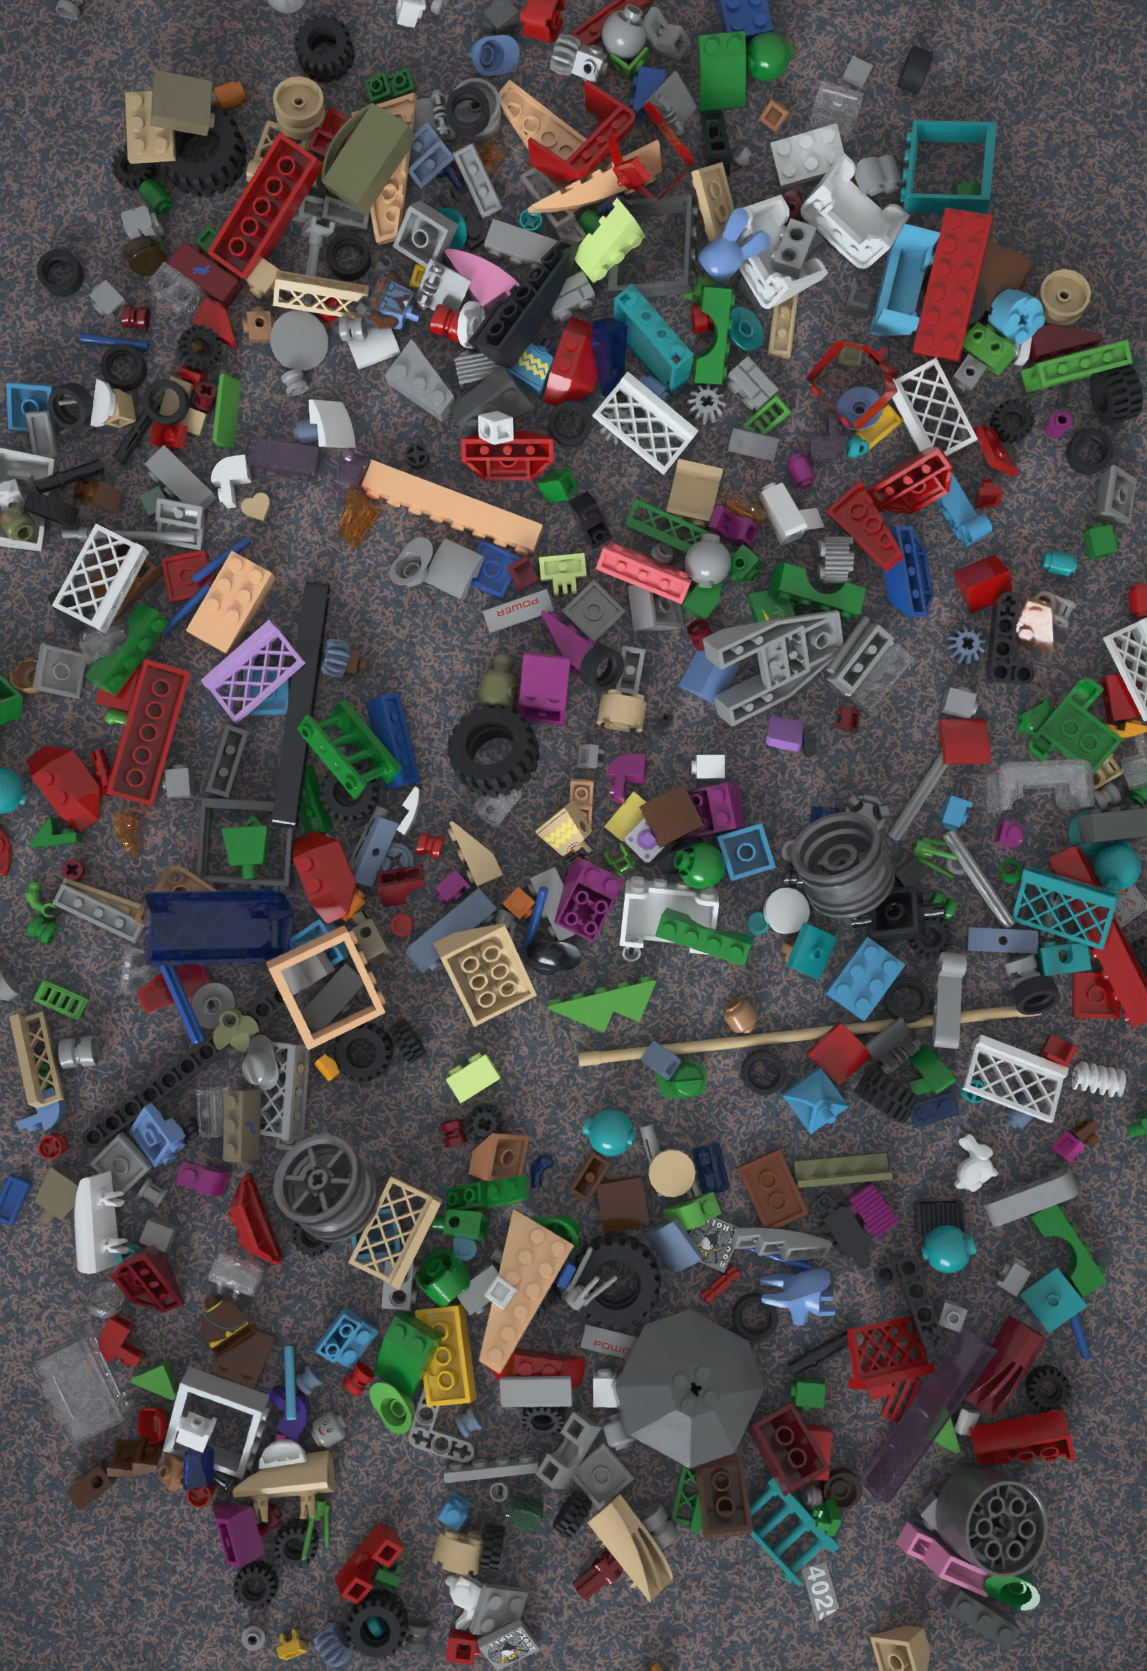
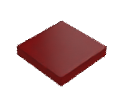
(177, 574)
(1093, 996)
(839, 1053)

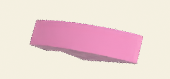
(488, 281)
(941, 1559)

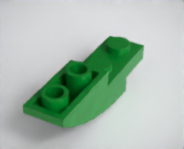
(488, 1194)

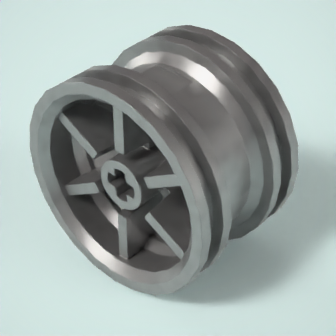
(843, 865)
(317, 1177)

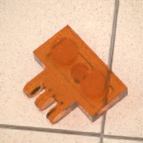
(743, 508)

